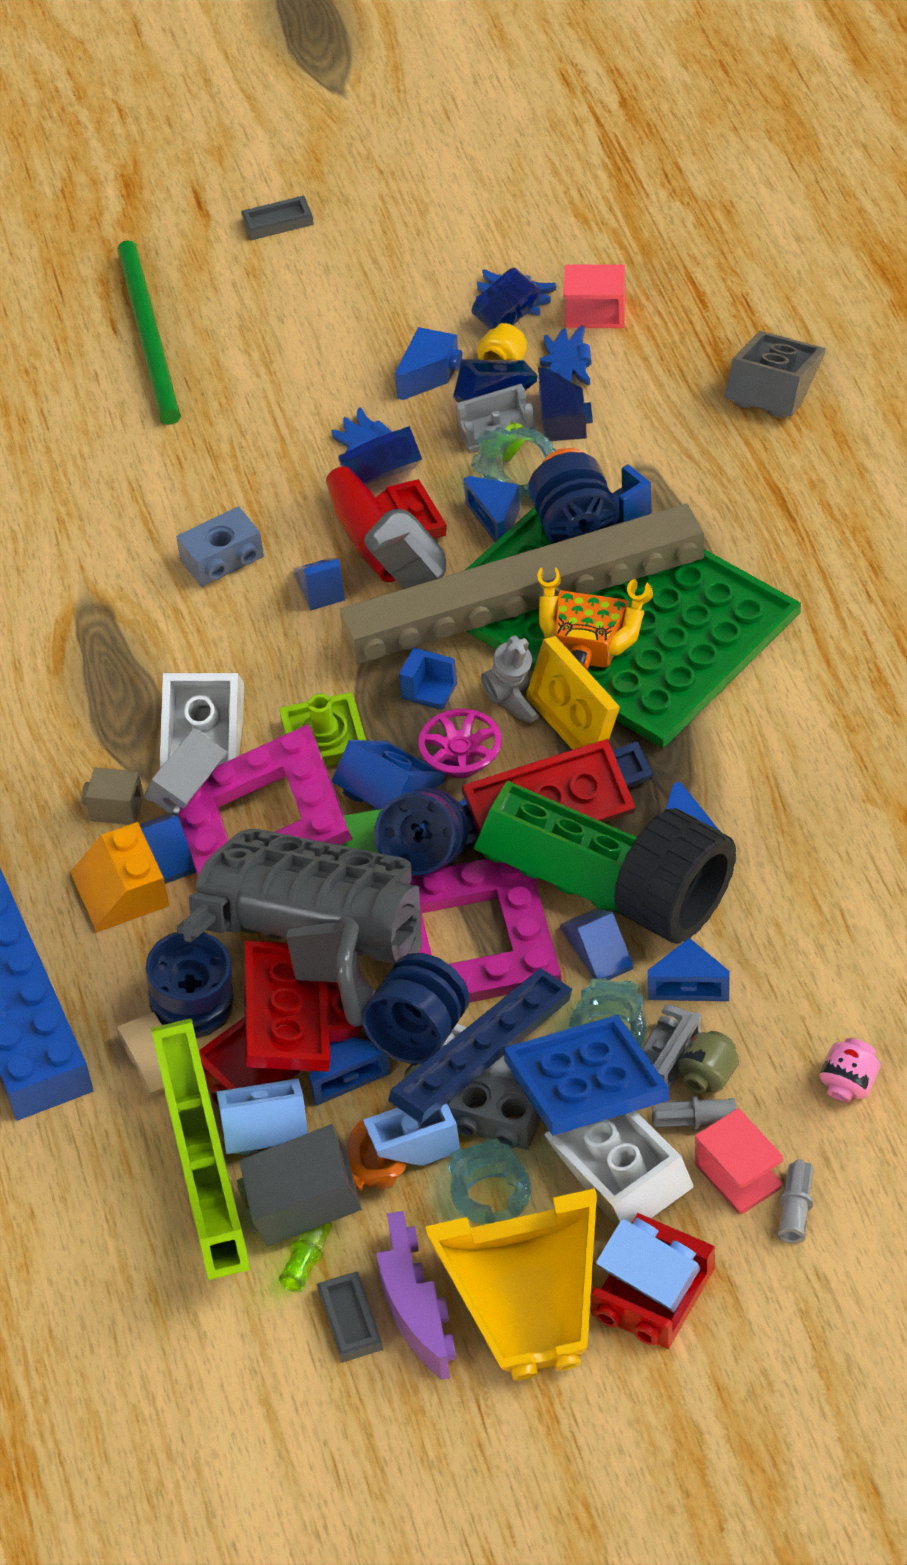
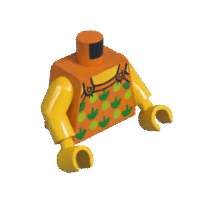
(591, 625)

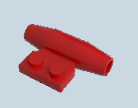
(360, 510)

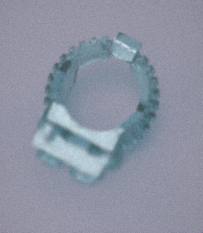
(493, 446)
(612, 998)
(486, 1161)

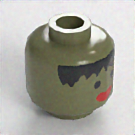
(708, 1062)

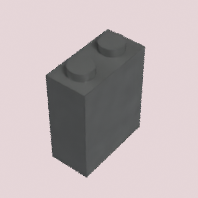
(298, 1186)

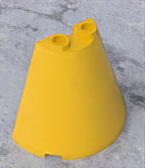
(526, 1281)

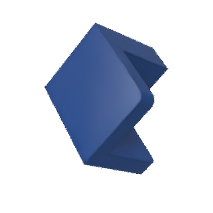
(634, 495)
(428, 678)

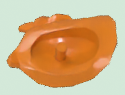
(366, 1165)

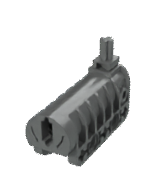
(289, 882)

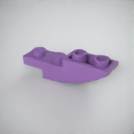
(413, 1300)

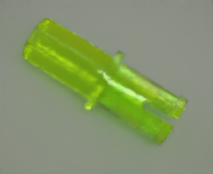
(304, 1255)

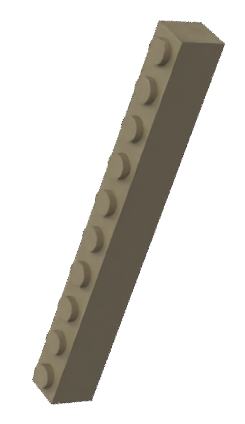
(512, 585)

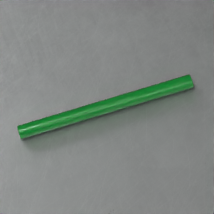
(148, 333)

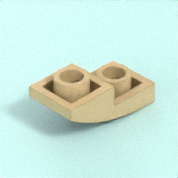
(140, 1048)

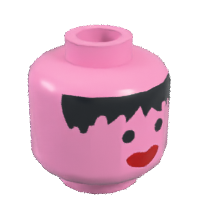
(850, 1070)

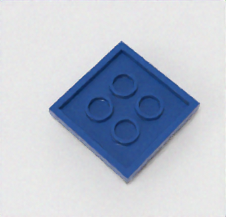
(585, 1074)

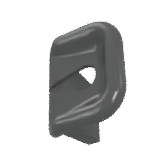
(406, 549)
(329, 955)

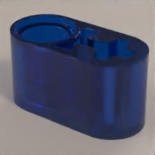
(506, 299)

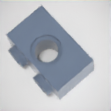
(220, 546)

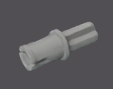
(691, 1112)
(796, 1202)

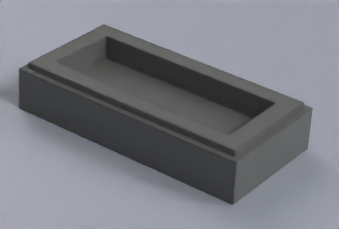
(277, 217)
(349, 1316)

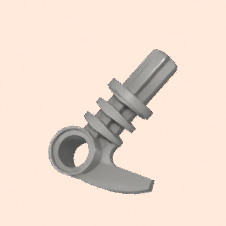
(509, 679)

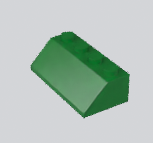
(555, 844)

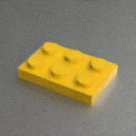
(570, 697)

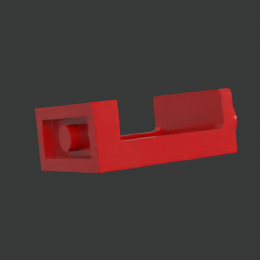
(225, 1063)
(650, 1322)

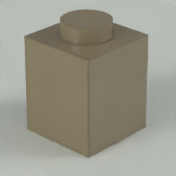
(113, 796)

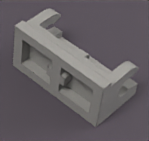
(491, 412)
(185, 772)
(671, 1040)

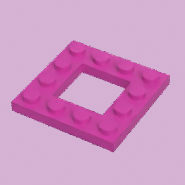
(290, 756)
(522, 917)

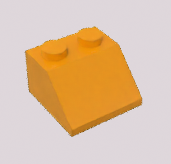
(119, 878)

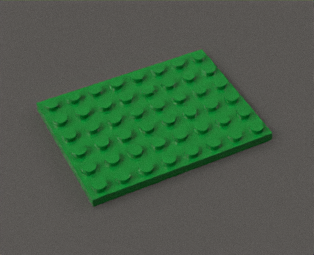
(692, 639)

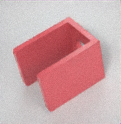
(594, 296)
(738, 1161)

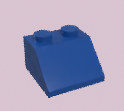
(382, 772)

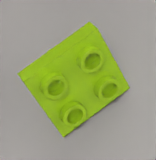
(331, 719)

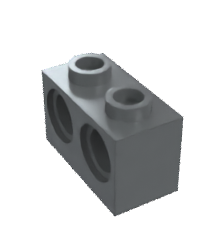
(498, 1101)

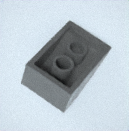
(773, 373)

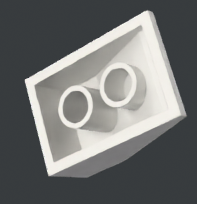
(204, 702)
(625, 1164)

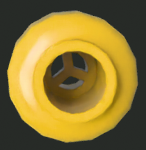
(502, 343)

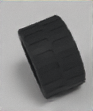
(675, 875)

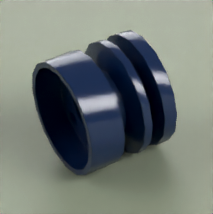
(572, 496)
(399, 831)
(190, 982)
(415, 1008)

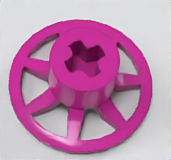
(460, 748)

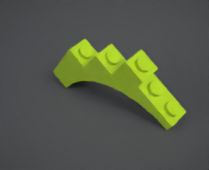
(200, 1150)

